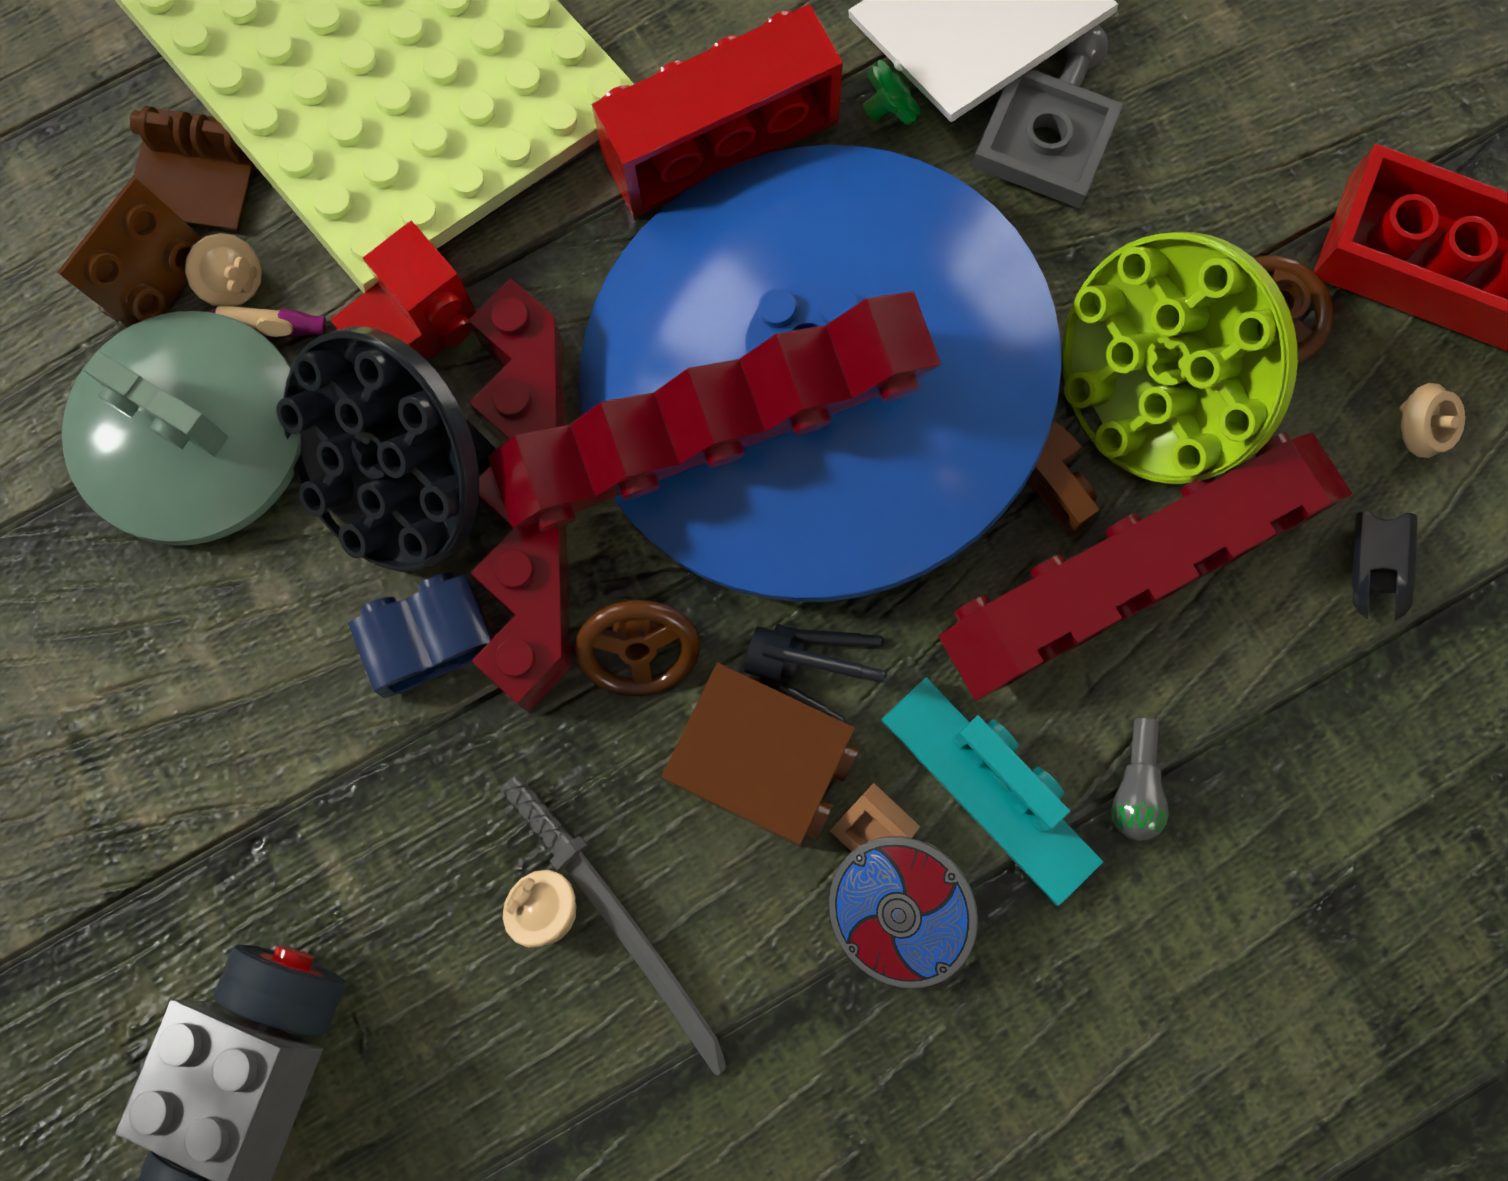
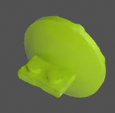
(1180, 356)

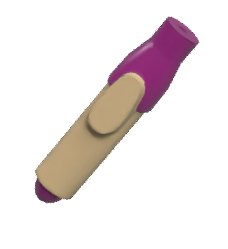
(276, 322)

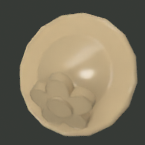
(223, 270)
(1432, 420)
(539, 909)

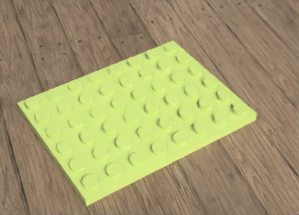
(389, 103)

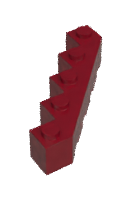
(715, 412)
(1141, 563)
(528, 566)

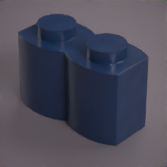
(420, 636)

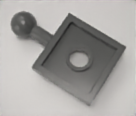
(1076, 114)

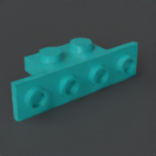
(996, 788)

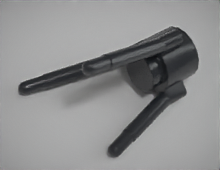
(780, 653)

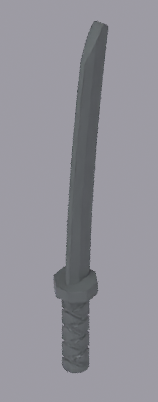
(569, 856)

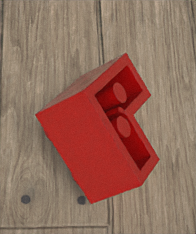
(415, 295)

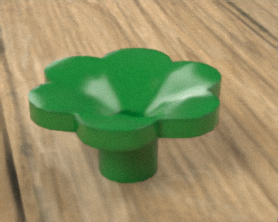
(891, 95)

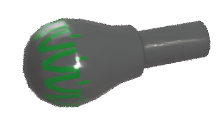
(1140, 802)

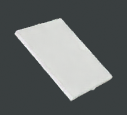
(973, 47)

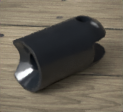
(1384, 560)

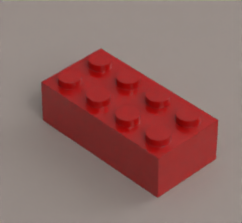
(720, 108)
(1422, 244)

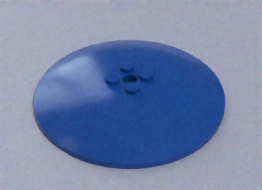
(886, 482)

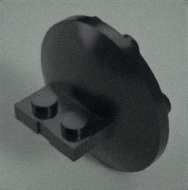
(382, 448)

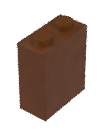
(761, 756)

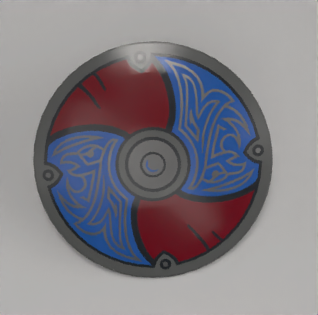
(903, 912)

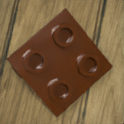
(192, 166)
(132, 257)

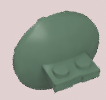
(180, 428)

